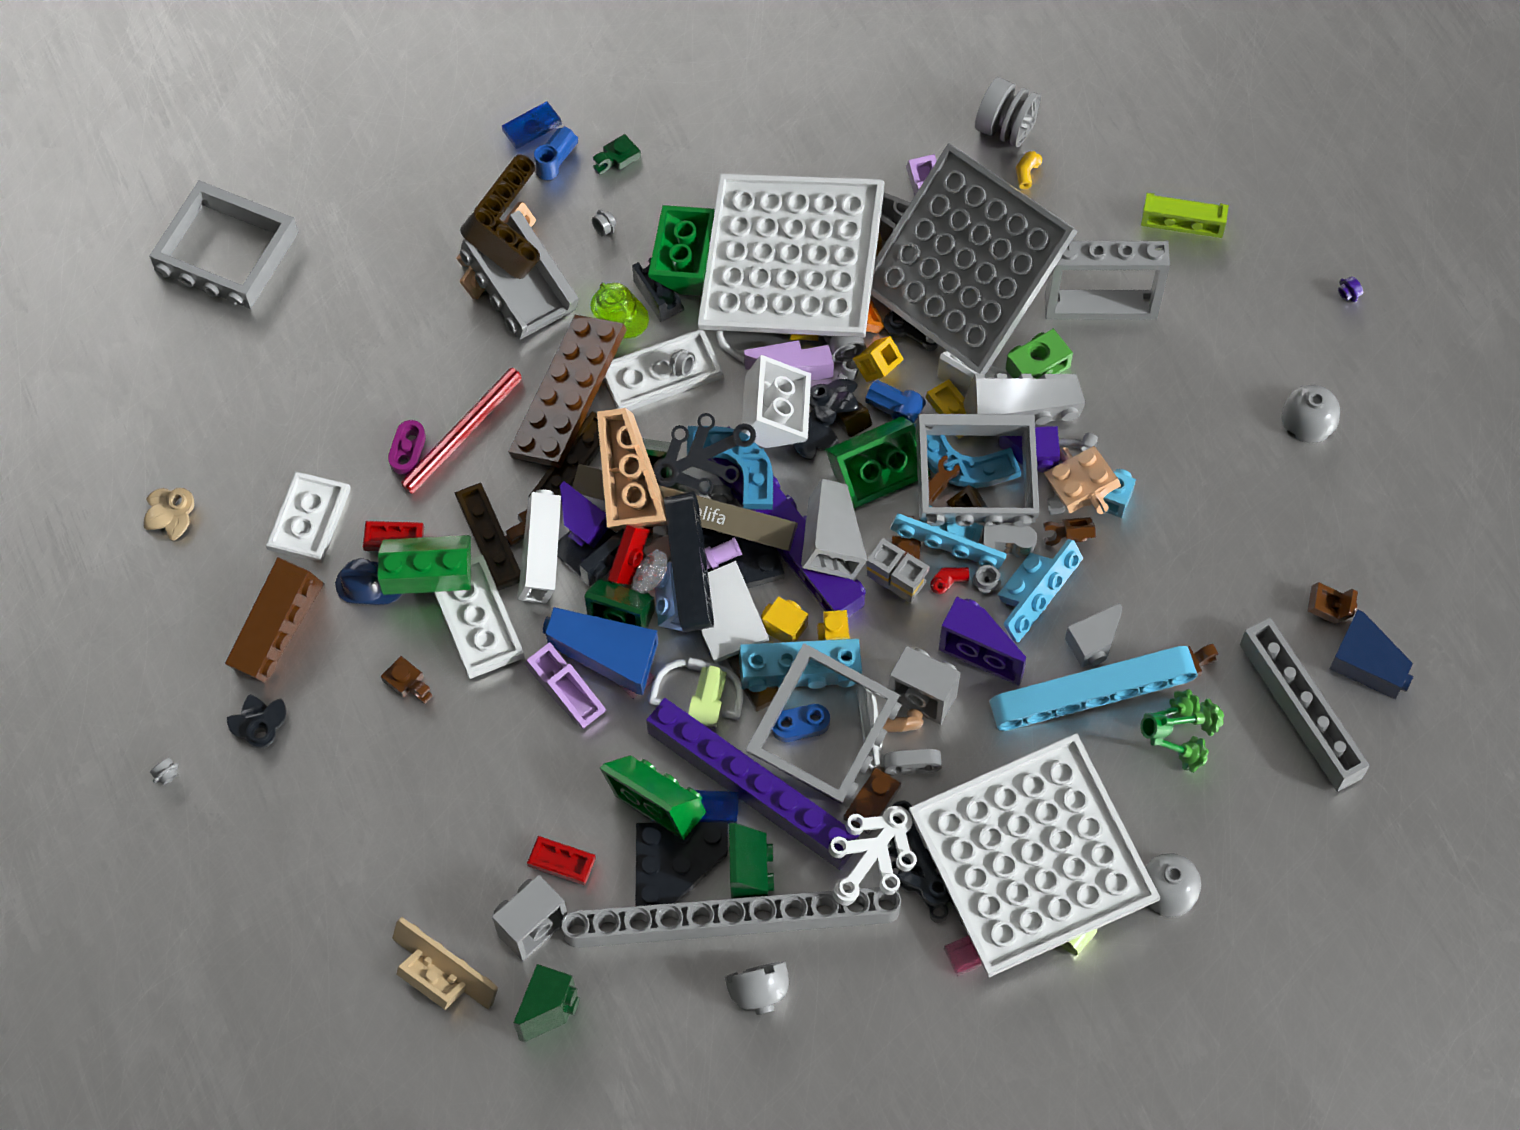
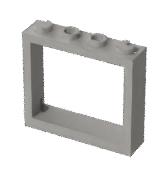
(206, 195)
(1108, 303)
(978, 426)
(779, 701)

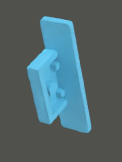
(959, 540)
(1035, 586)

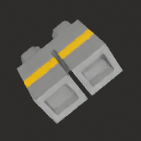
(898, 575)

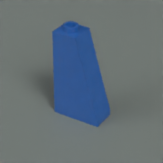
(604, 645)

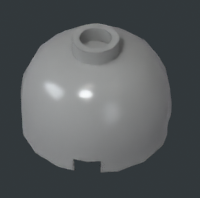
(1311, 413)
(1176, 884)
(759, 987)

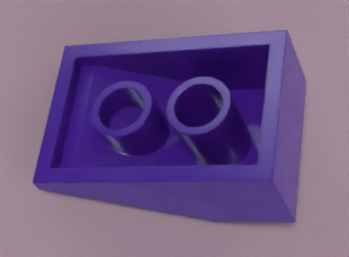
(979, 641)

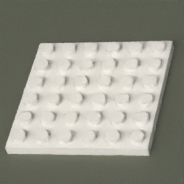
(792, 255)
(1033, 855)

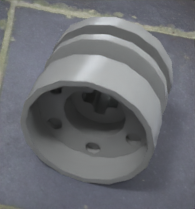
(1003, 110)

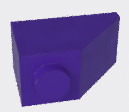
(1046, 447)
(582, 517)

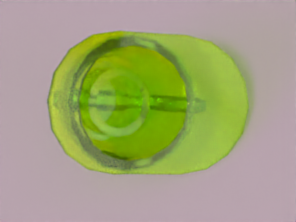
(618, 304)

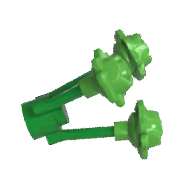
(1184, 709)

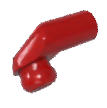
(947, 576)

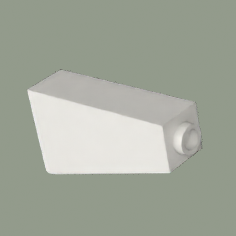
(540, 547)

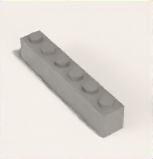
(1304, 704)

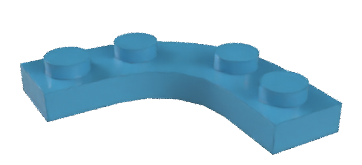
(751, 462)
(974, 471)

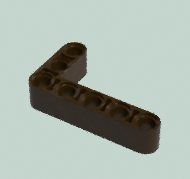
(491, 234)

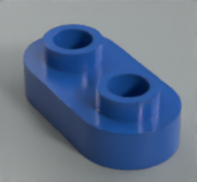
(801, 724)

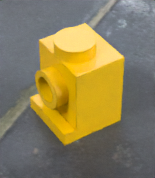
(878, 359)
(833, 626)

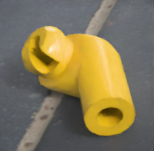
(1028, 161)

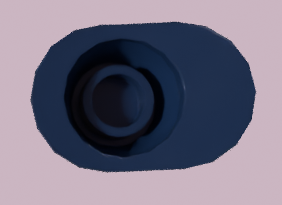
(360, 585)

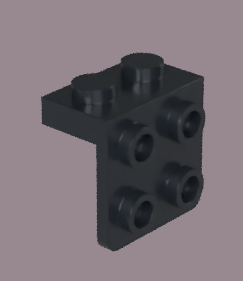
(589, 562)

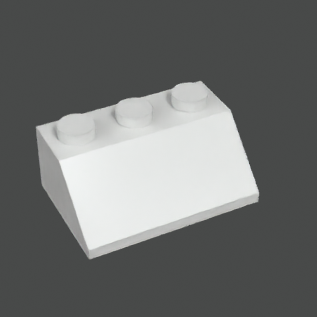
(776, 403)

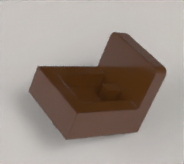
(1331, 603)

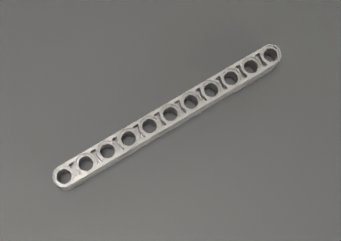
(718, 926)

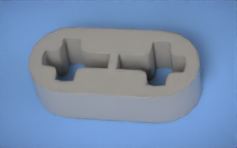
(912, 761)

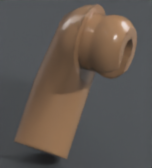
(902, 724)

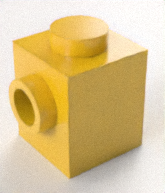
(784, 620)

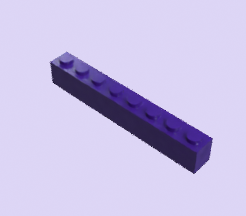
(829, 591)
(754, 783)

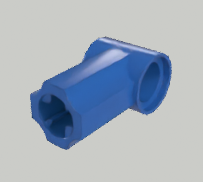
(552, 154)
(895, 402)

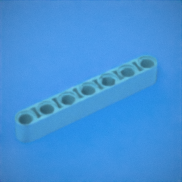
(1093, 688)

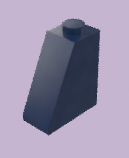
(1372, 658)

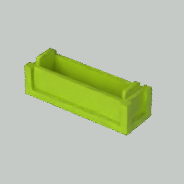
(1184, 216)

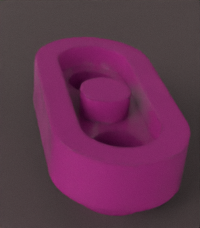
(407, 449)

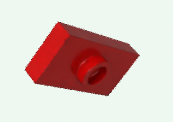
(378, 531)
(629, 554)
(561, 860)

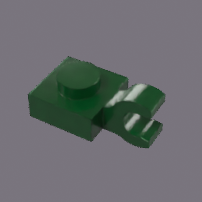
(618, 152)

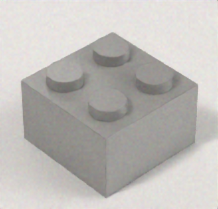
(925, 683)
(529, 917)

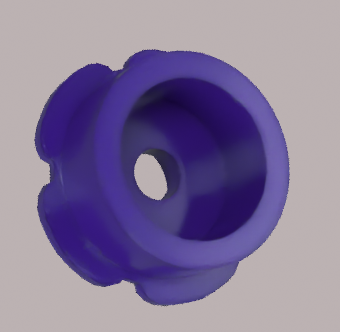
(1350, 289)

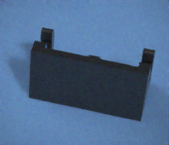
(660, 298)

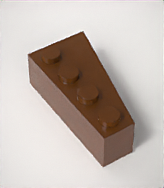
(274, 619)

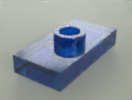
(531, 125)

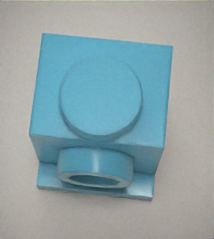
(1119, 498)

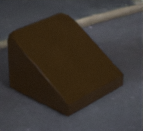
(854, 421)
(967, 498)

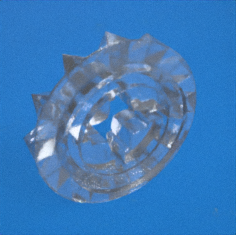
(650, 572)

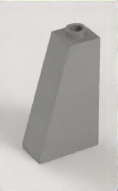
(832, 532)

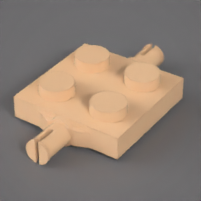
(1082, 480)

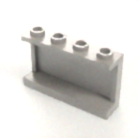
(529, 301)

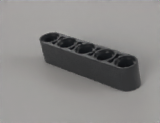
(689, 562)

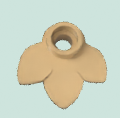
(166, 512)

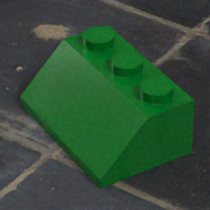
(682, 248)
(876, 461)
(425, 564)
(654, 794)

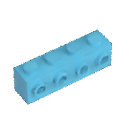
(768, 663)

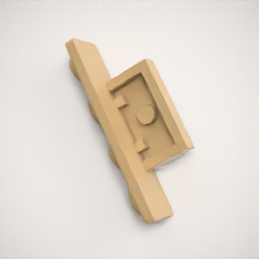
(438, 971)

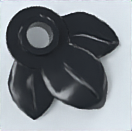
(834, 398)
(819, 437)
(257, 718)

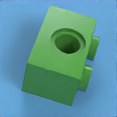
(1049, 347)

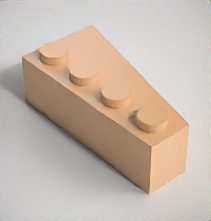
(628, 477)

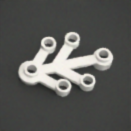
(875, 850)

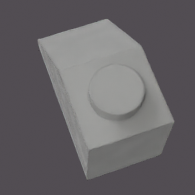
(1093, 636)

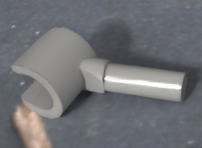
(848, 373)
(1088, 441)
(1055, 505)

